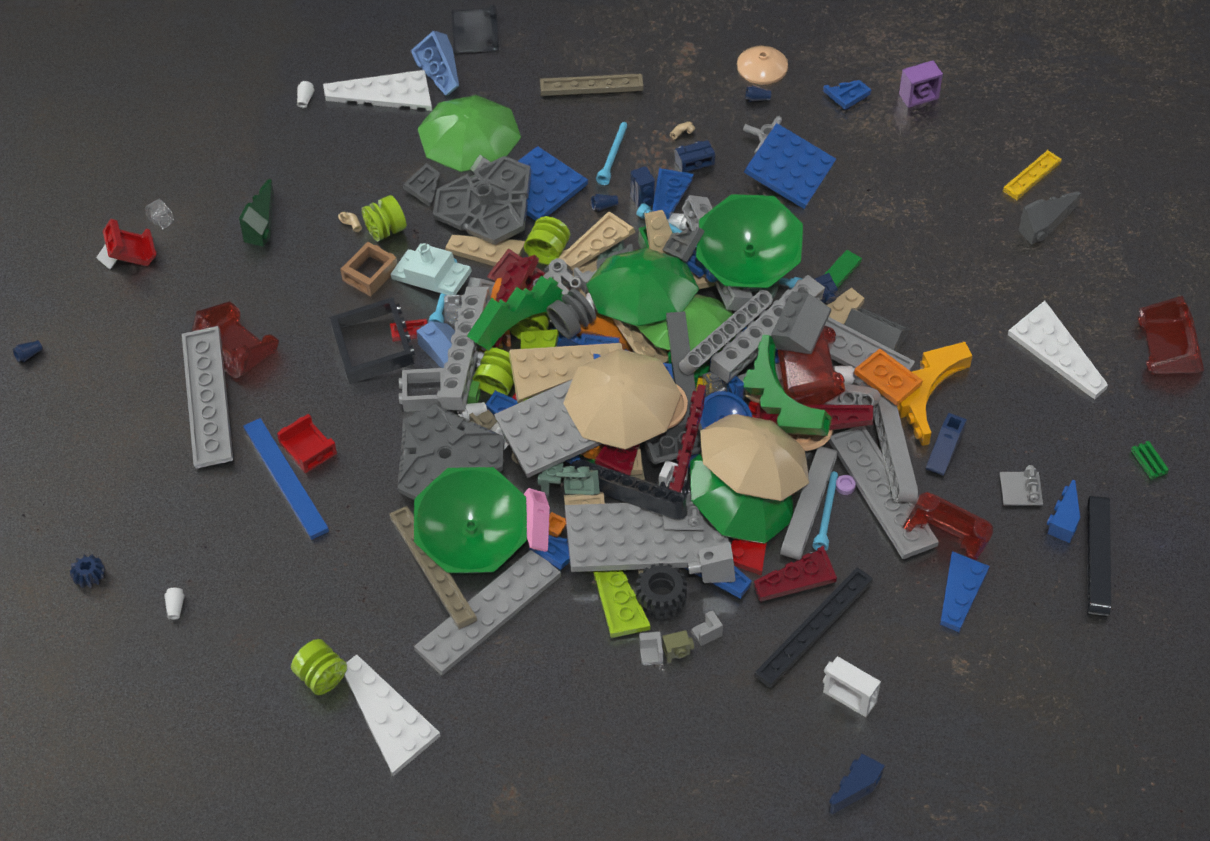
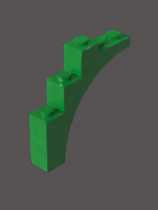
(502, 315)
(792, 415)

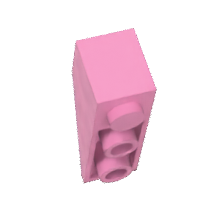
(537, 519)

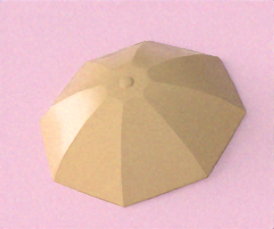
(622, 399)
(754, 457)

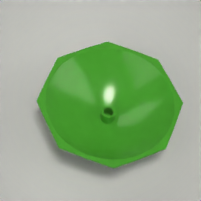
(468, 128)
(702, 318)

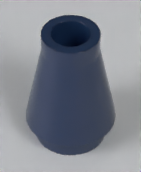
(756, 93)
(600, 201)
(26, 350)

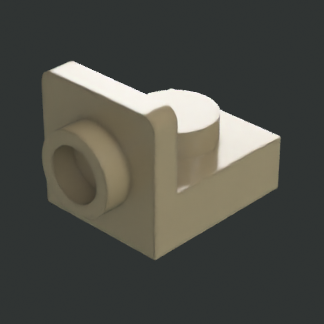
(485, 419)

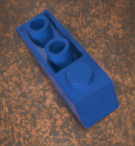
(1067, 515)

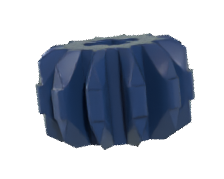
(87, 571)

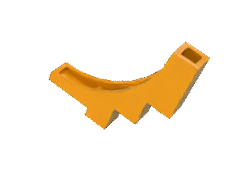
(935, 368)

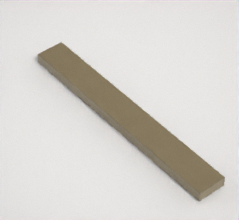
(439, 579)

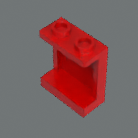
(129, 245)
(306, 443)

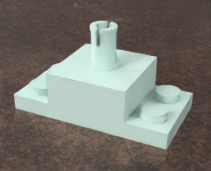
(431, 270)

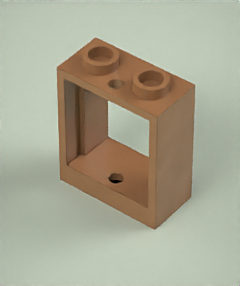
(362, 282)

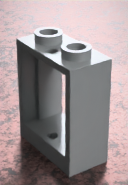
(419, 403)

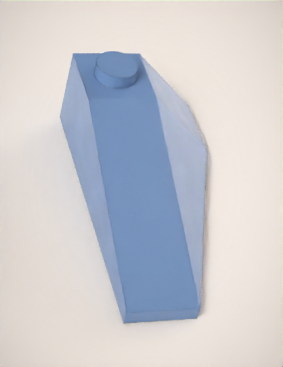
(437, 59)
(436, 340)

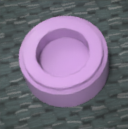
(845, 484)

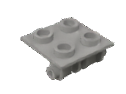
(1021, 487)
(692, 521)

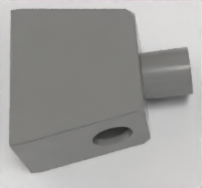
(715, 564)

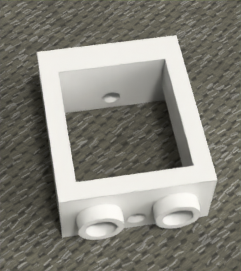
(851, 686)

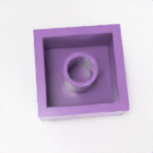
(920, 83)

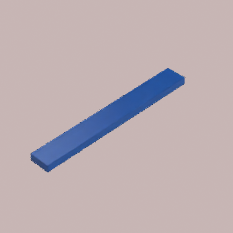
(286, 479)

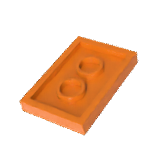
(888, 377)

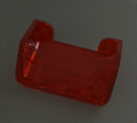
(1171, 337)
(240, 347)
(811, 377)
(953, 519)

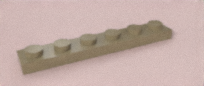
(591, 84)

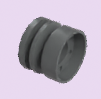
(571, 313)

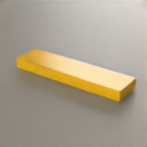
(1032, 175)

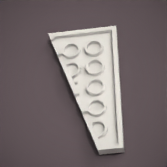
(386, 90)
(1052, 343)
(393, 722)

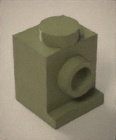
(677, 645)

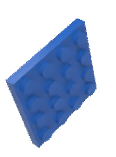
(790, 165)
(550, 183)

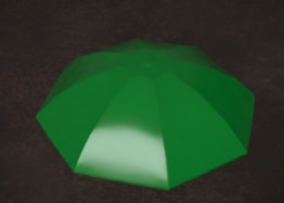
(750, 241)
(642, 286)
(736, 513)
(470, 520)

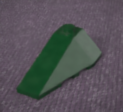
(257, 216)

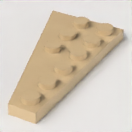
(548, 367)

